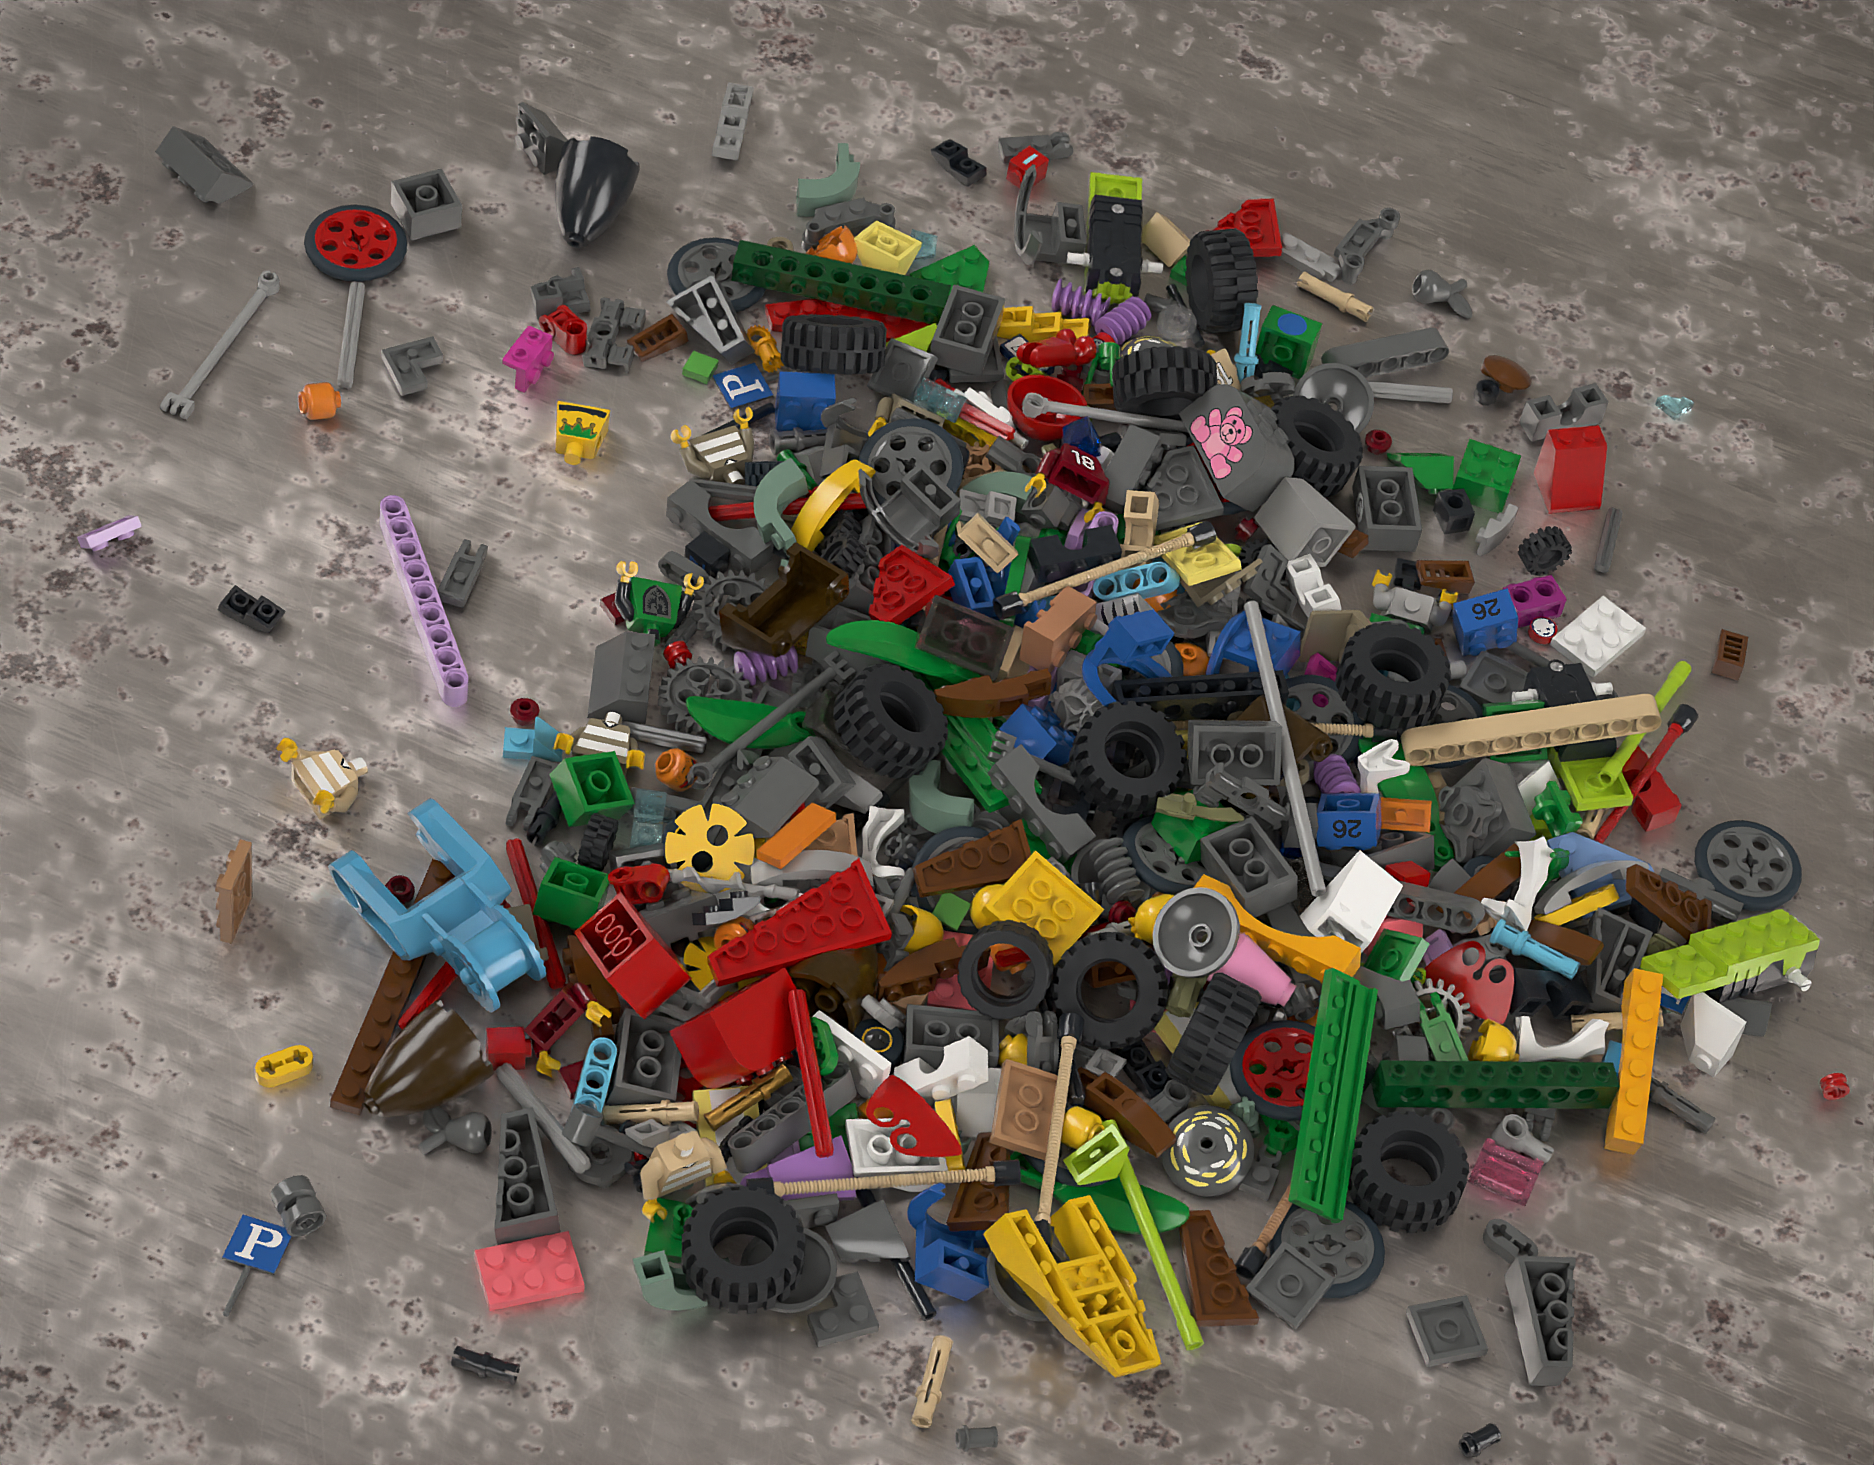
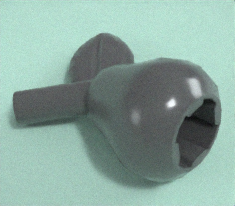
(1432, 288)
(468, 1132)

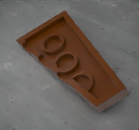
(976, 863)
(1674, 907)
(979, 1202)
(1212, 1276)

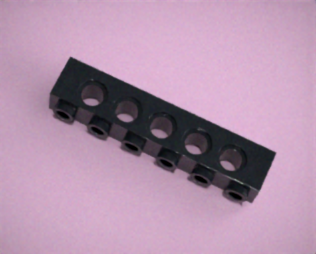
(1197, 695)

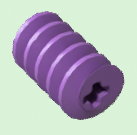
(1078, 303)
(1124, 320)
(758, 665)
(1335, 776)

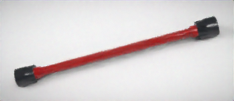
(1680, 722)

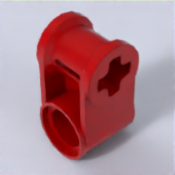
(566, 329)
(640, 883)

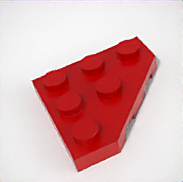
(1259, 224)
(905, 585)

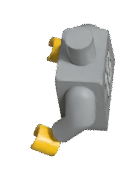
(1410, 605)

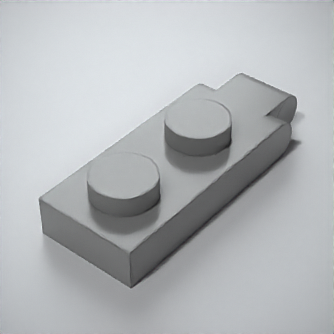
(1308, 258)
(884, 1012)

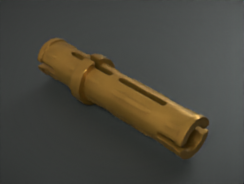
(748, 1097)

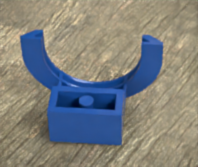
(979, 585)
(1129, 643)
(1237, 645)
(944, 1257)

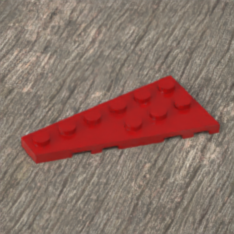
(895, 326)
(824, 919)

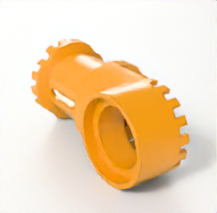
(765, 348)

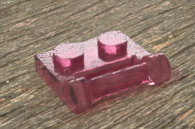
(1503, 1178)

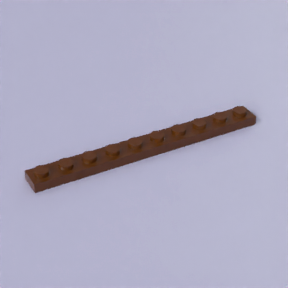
(383, 1012)

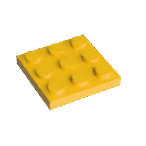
(1047, 902)

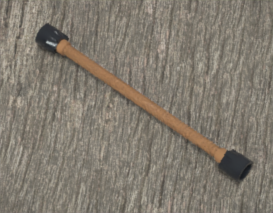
(1254, 1257)

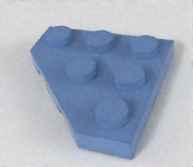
(1586, 852)

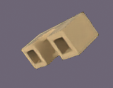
(1140, 522)

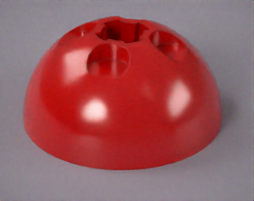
(1044, 426)

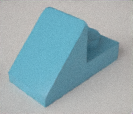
(529, 742)

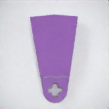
(808, 1167)

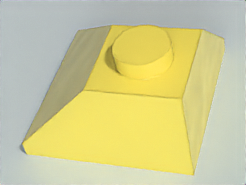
(886, 248)

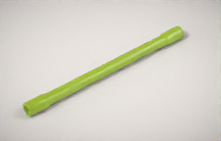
(1614, 765)
(1184, 1320)

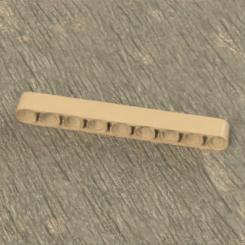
(1530, 729)

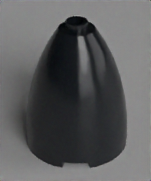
(592, 187)

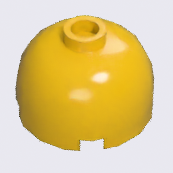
(1494, 1044)

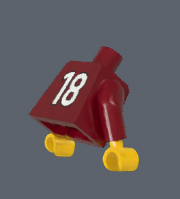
(1075, 473)
(558, 1017)

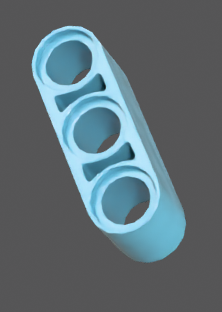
(1149, 582)
(598, 1071)

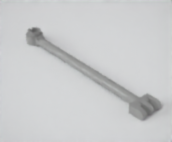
(267, 285)
(1035, 405)

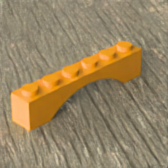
(1302, 953)
(1640, 1021)

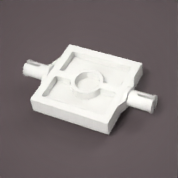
(984, 403)

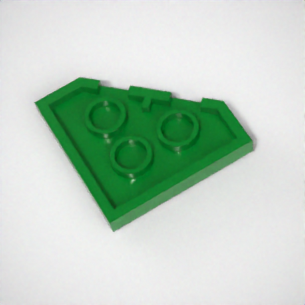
(964, 268)

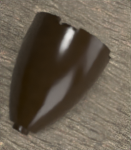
(838, 983)
(426, 1065)

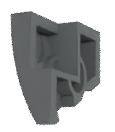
(559, 291)
(867, 1235)

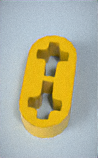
(284, 1066)

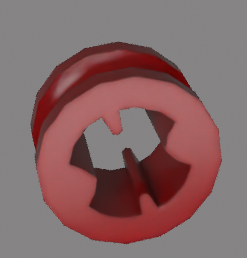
(677, 653)
(1834, 1086)

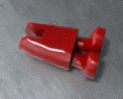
(1058, 351)

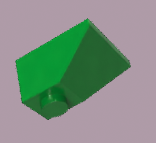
(1430, 470)

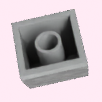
(1303, 522)

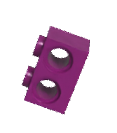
(1537, 599)

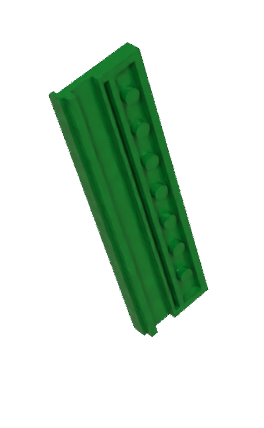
(967, 750)
(1333, 1096)

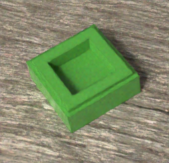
(700, 367)
(951, 910)

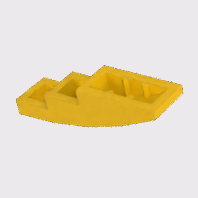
(1038, 325)

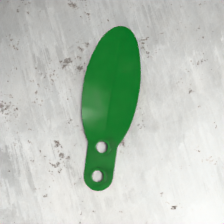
(896, 645)
(732, 718)
(1415, 786)
(1113, 1202)

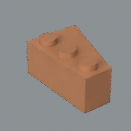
(1057, 630)

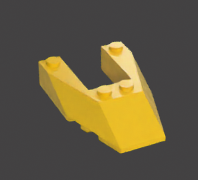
(1086, 1297)

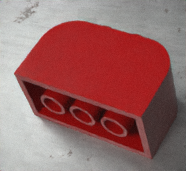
(632, 956)
(740, 1033)

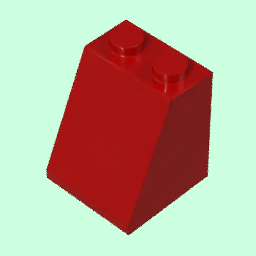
(1572, 469)

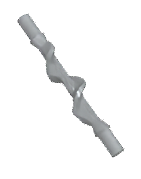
(714, 885)

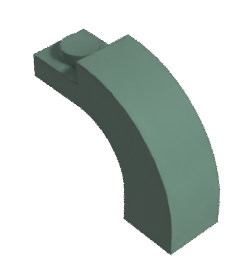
(829, 190)
(1001, 482)
(774, 493)
(932, 807)
(665, 1285)

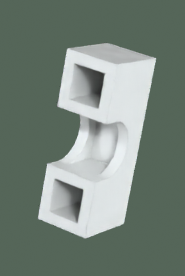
(1307, 586)
(961, 1070)

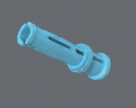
(1249, 359)
(1522, 944)

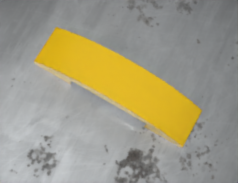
(825, 502)

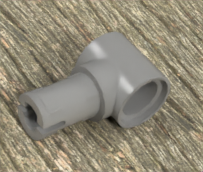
(1521, 1138)

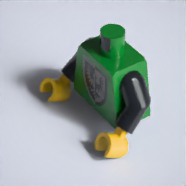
(652, 604)

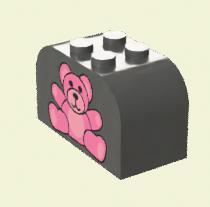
(1239, 444)

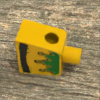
(580, 431)

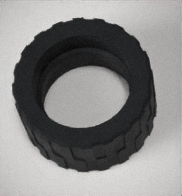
(995, 1004)

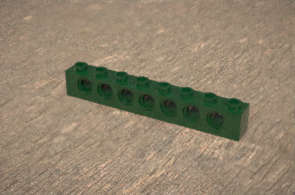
(839, 282)
(1494, 1084)

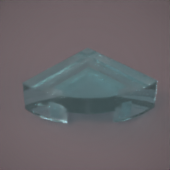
(1674, 406)

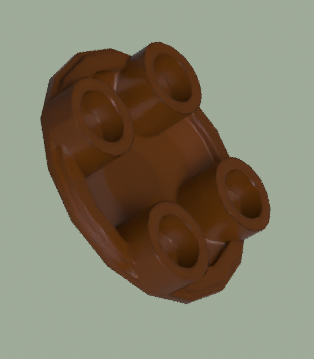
(1506, 372)

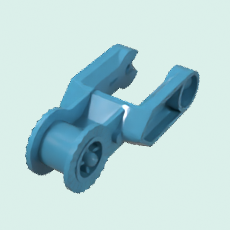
(454, 921)

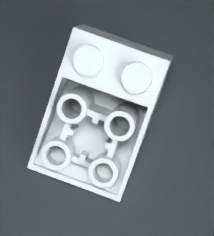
(1353, 903)

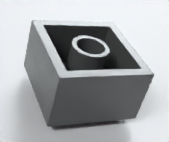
(426, 204)

